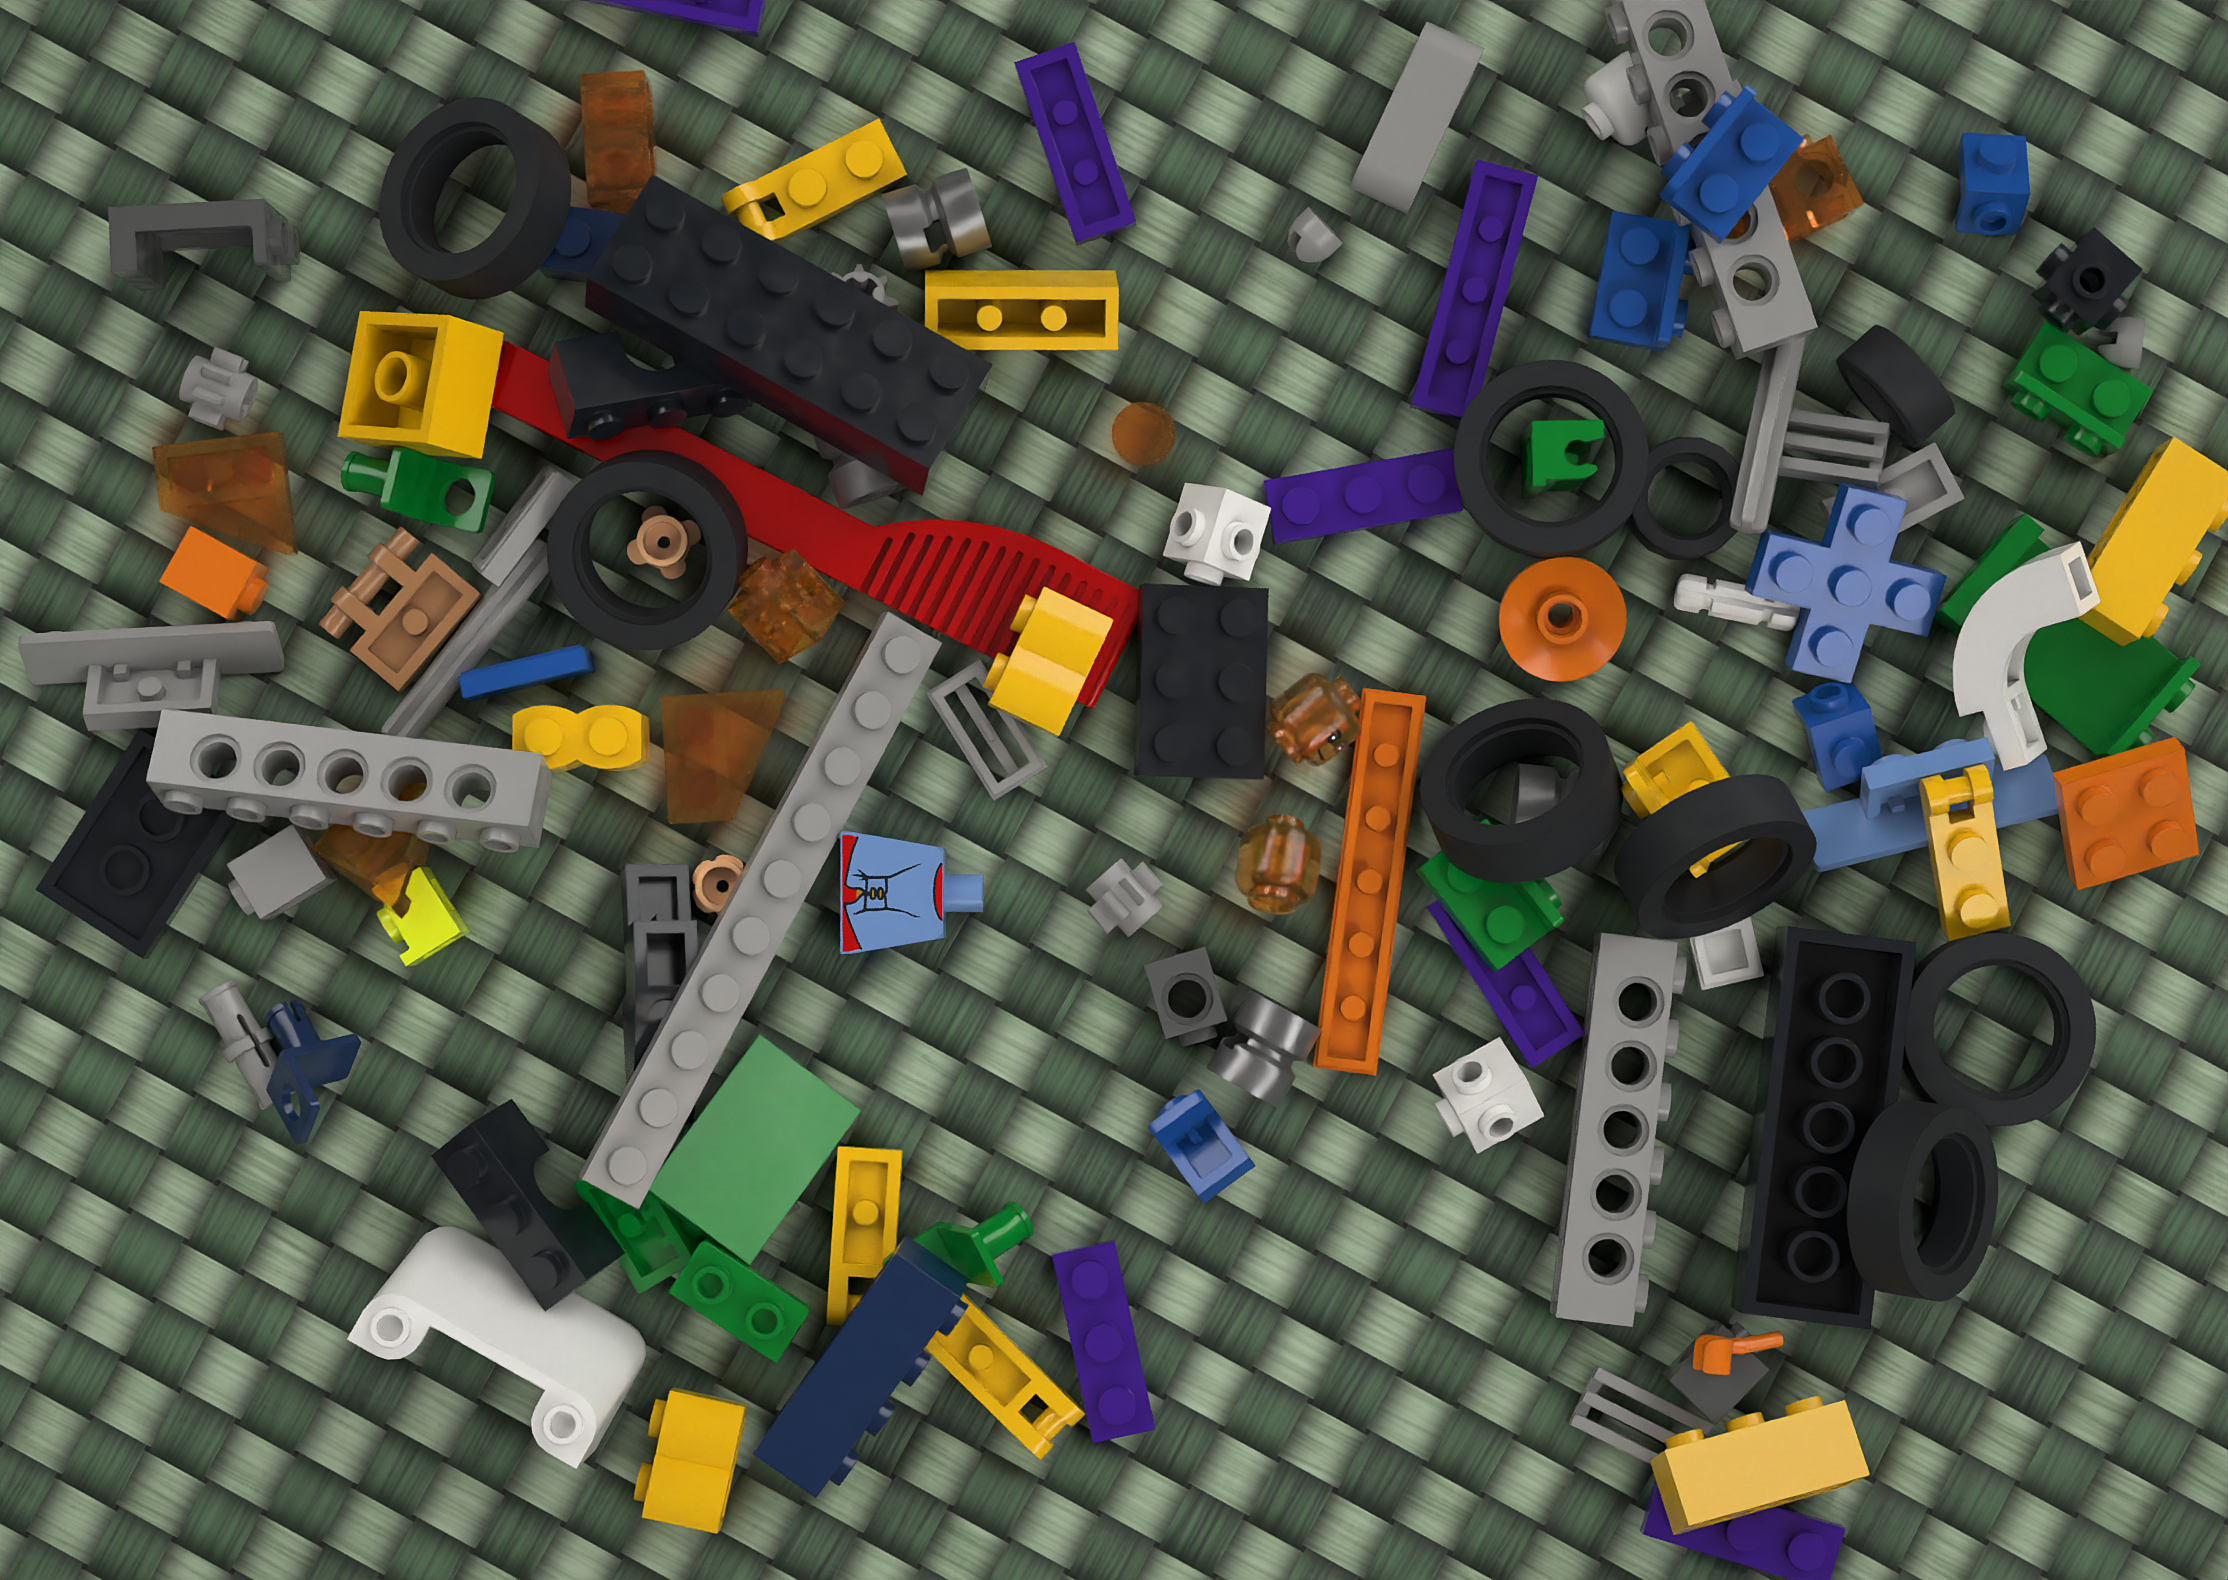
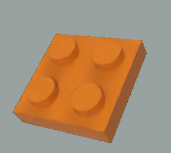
(2126, 813)

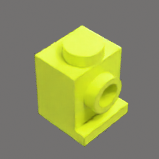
(429, 922)

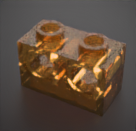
(617, 137)
(1806, 214)

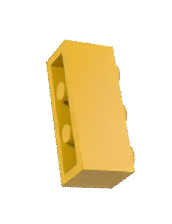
(1024, 308)
(2154, 540)
(1758, 1464)

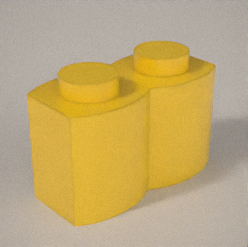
(1048, 660)
(599, 737)
(692, 1460)

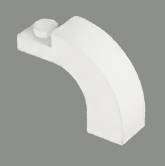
(1995, 640)

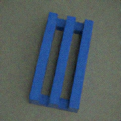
(526, 672)

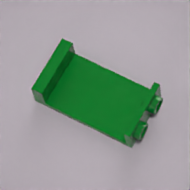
(2072, 671)

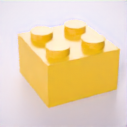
(421, 383)

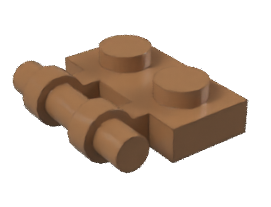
(415, 620)

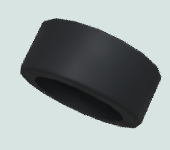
(1896, 385)
(1726, 471)

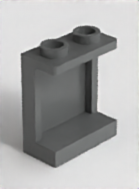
(145, 231)

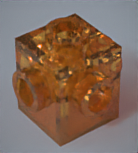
(785, 604)

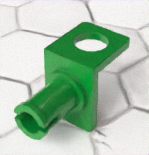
(417, 486)
(976, 1248)

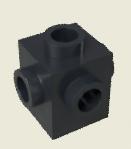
(2100, 270)

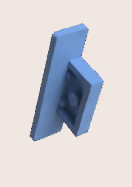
(1890, 810)

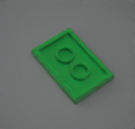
(752, 1150)

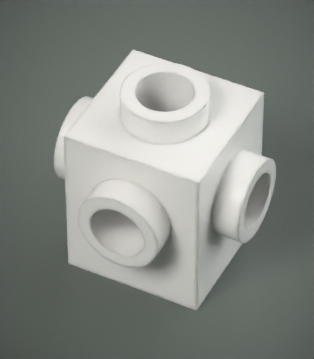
(1216, 533)
(1486, 1096)

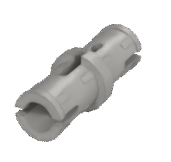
(243, 1037)

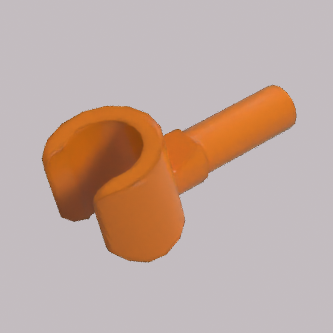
(1715, 1352)

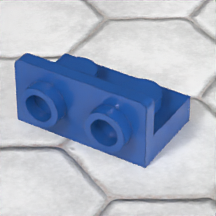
(1730, 164)
(1641, 282)

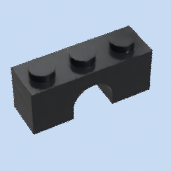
(606, 392)
(495, 1177)

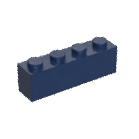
(862, 1367)

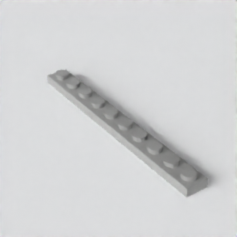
(759, 911)

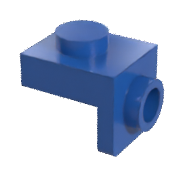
(1992, 183)
(1838, 732)
(1200, 1144)

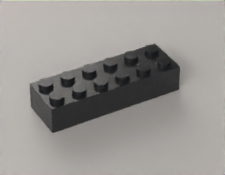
(786, 334)
(1822, 1082)

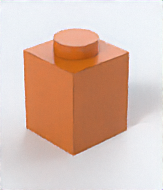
(216, 576)

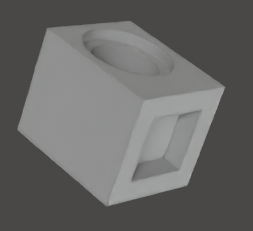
(278, 873)

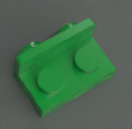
(2076, 391)
(1493, 916)
(652, 1236)
(740, 1300)

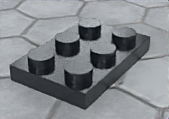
(1201, 681)
(133, 857)

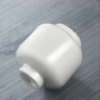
(1612, 104)

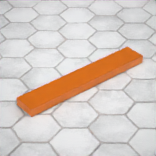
(1369, 881)

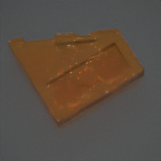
(231, 487)
(714, 750)
(377, 863)

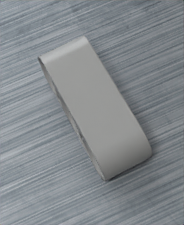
(1416, 117)

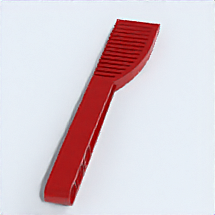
(939, 572)

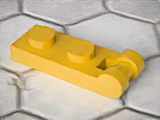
(819, 183)
(1965, 853)
(862, 1221)
(1004, 1379)

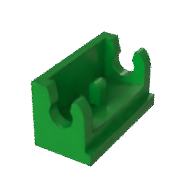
(1551, 455)

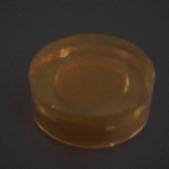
(1143, 434)

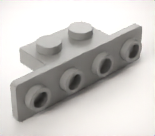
(150, 668)

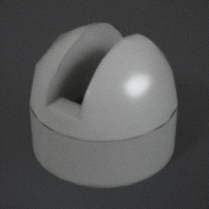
(1312, 238)
(2129, 342)

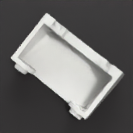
(476, 1297)

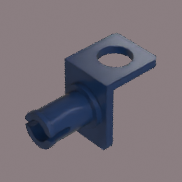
(304, 1064)

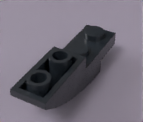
(657, 949)

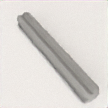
(1766, 437)
(468, 645)

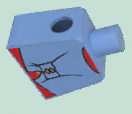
(898, 892)

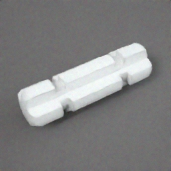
(1732, 602)

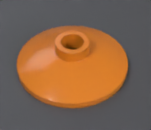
(1568, 648)

